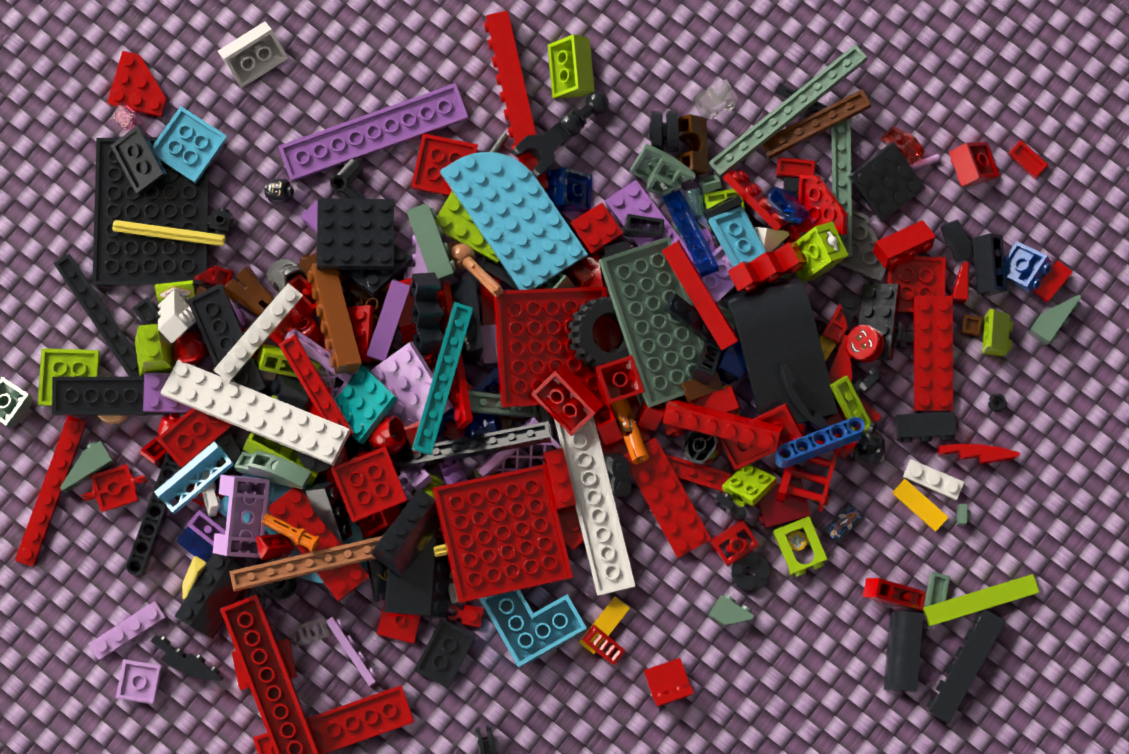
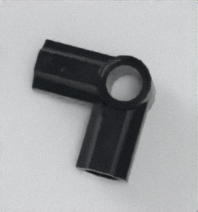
(347, 177)

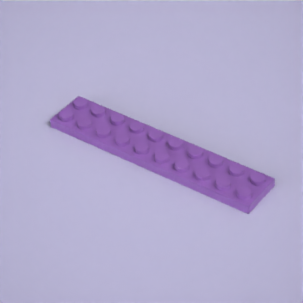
(373, 132)

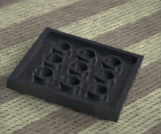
(355, 234)

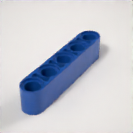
(826, 436)

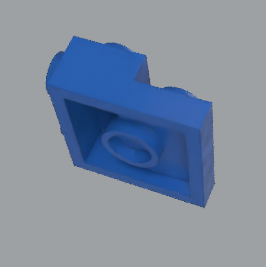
(1026, 266)

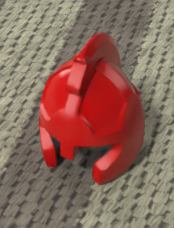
(189, 349)

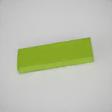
(850, 401)

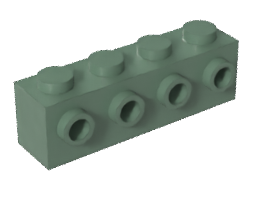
(430, 242)

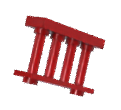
(792, 472)

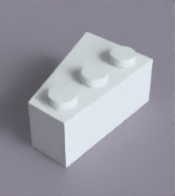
(175, 316)

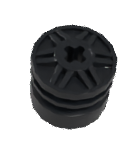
(277, 590)

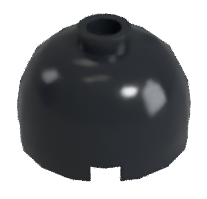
(702, 448)

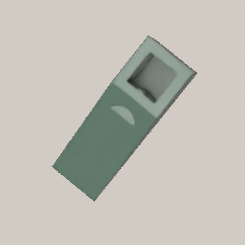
(1050, 321)

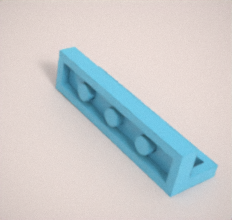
(192, 474)

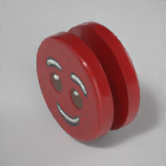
(865, 343)

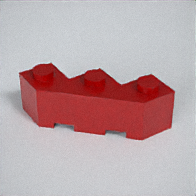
(767, 267)

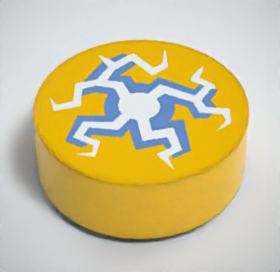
(797, 540)

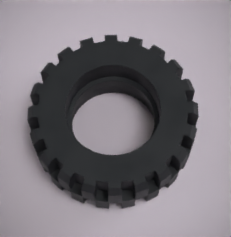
(582, 333)

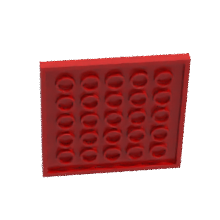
(535, 339)
(502, 533)

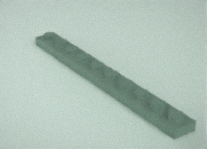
(788, 111)

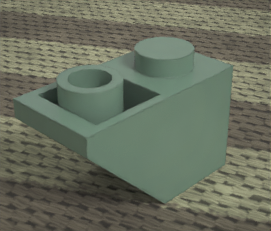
(729, 613)

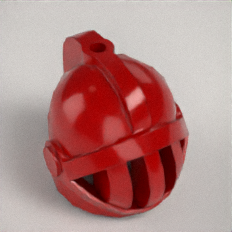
(389, 433)

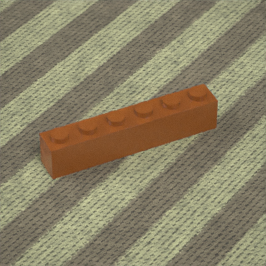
(334, 320)

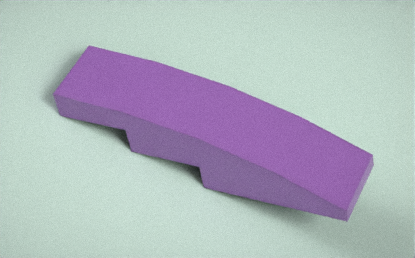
(388, 320)

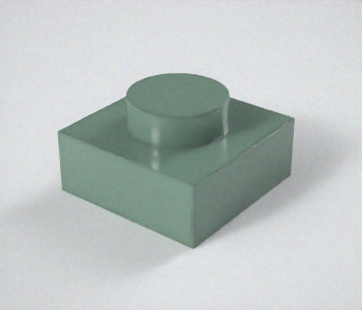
(710, 183)
(963, 515)

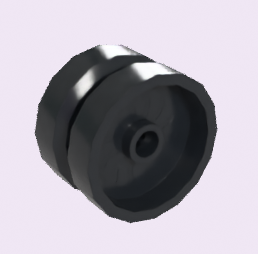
(664, 130)

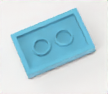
(737, 236)

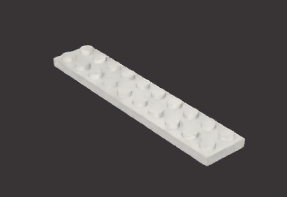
(256, 412)
(596, 509)

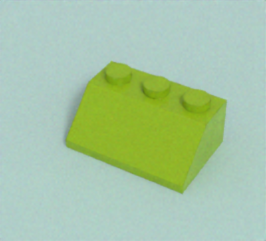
(571, 67)

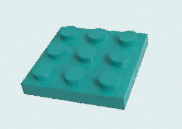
(365, 403)

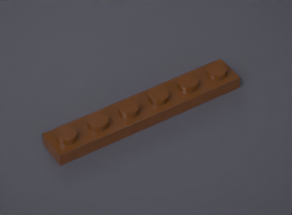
(817, 123)

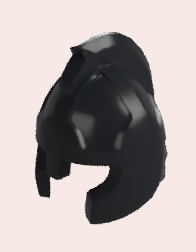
(871, 446)

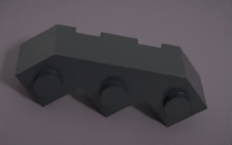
(426, 313)

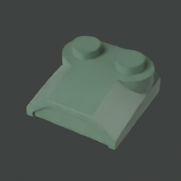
(13, 403)

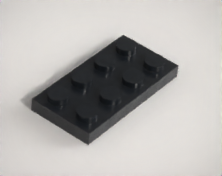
(880, 311)

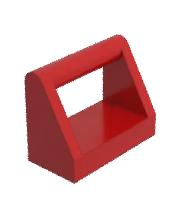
(725, 535)

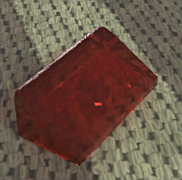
(579, 275)

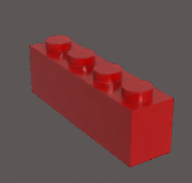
(722, 400)

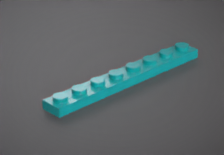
(442, 378)

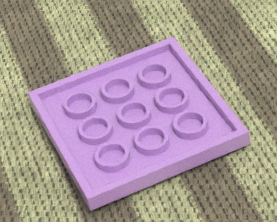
(409, 379)

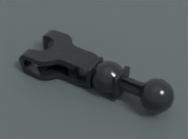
(569, 125)

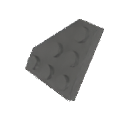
(863, 242)

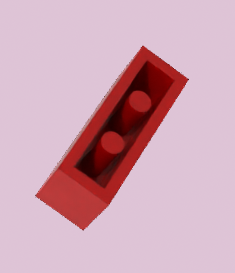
(904, 244)
(559, 478)

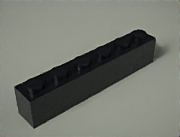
(966, 666)

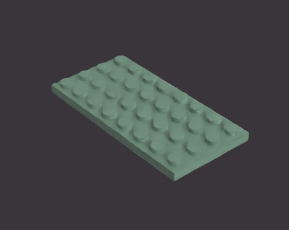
(660, 345)

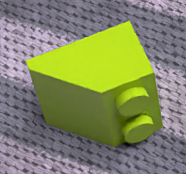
(996, 333)

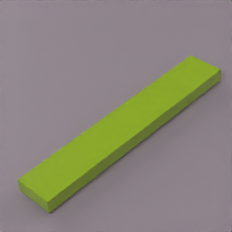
(981, 600)

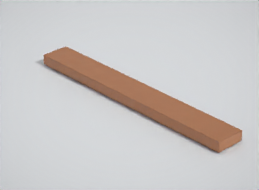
(303, 564)

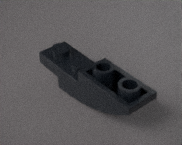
(191, 665)

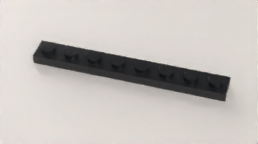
(98, 314)
(477, 445)

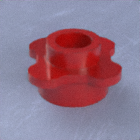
(794, 234)
(742, 543)

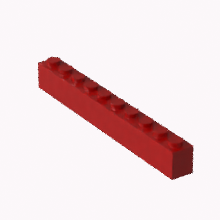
(512, 85)

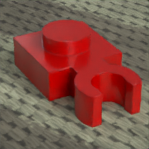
(470, 615)

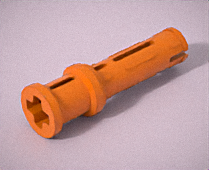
(299, 536)

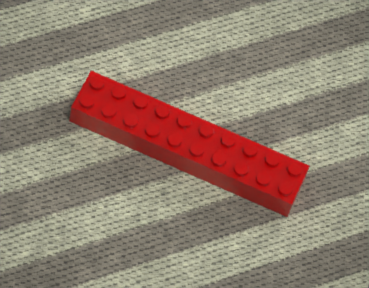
(268, 677)

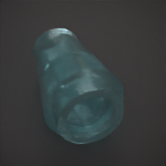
(695, 201)

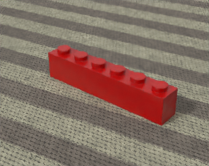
(723, 424)

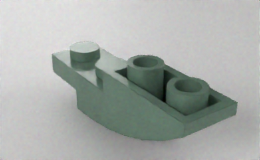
(273, 467)

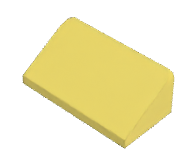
(194, 571)

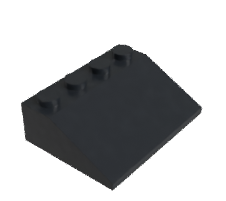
(423, 586)

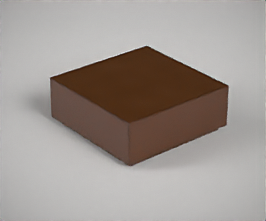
(971, 325)

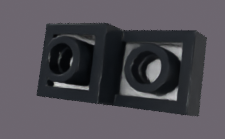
(958, 240)

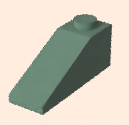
(92, 461)

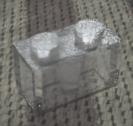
(715, 100)

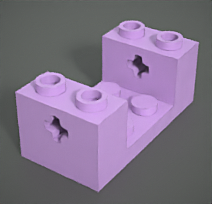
(249, 496)

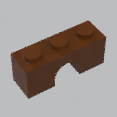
(694, 131)

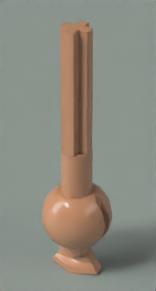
(464, 257)

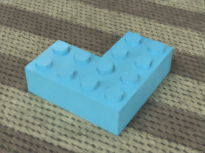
(530, 633)

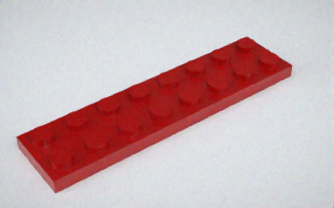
(353, 722)

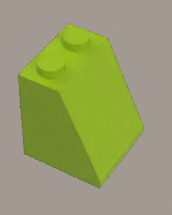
(153, 350)

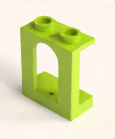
(793, 565)

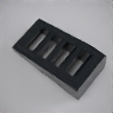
(636, 220)
(702, 373)

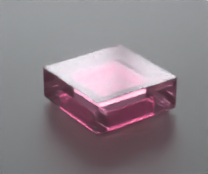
(123, 116)

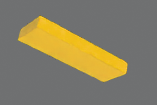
(920, 505)
(608, 620)

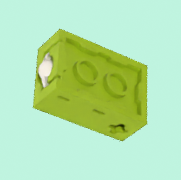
(822, 251)

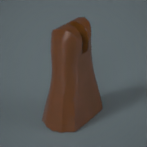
(249, 292)

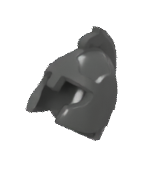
(282, 272)

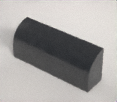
(903, 651)

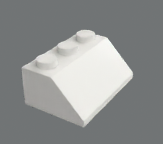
(253, 54)

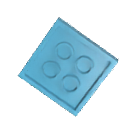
(188, 144)

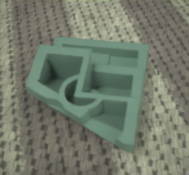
(661, 170)

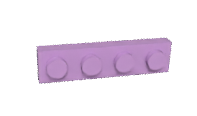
(127, 630)
(348, 643)

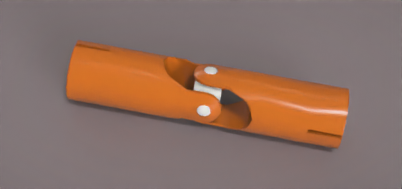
(627, 423)

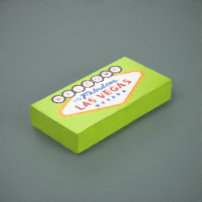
(184, 289)

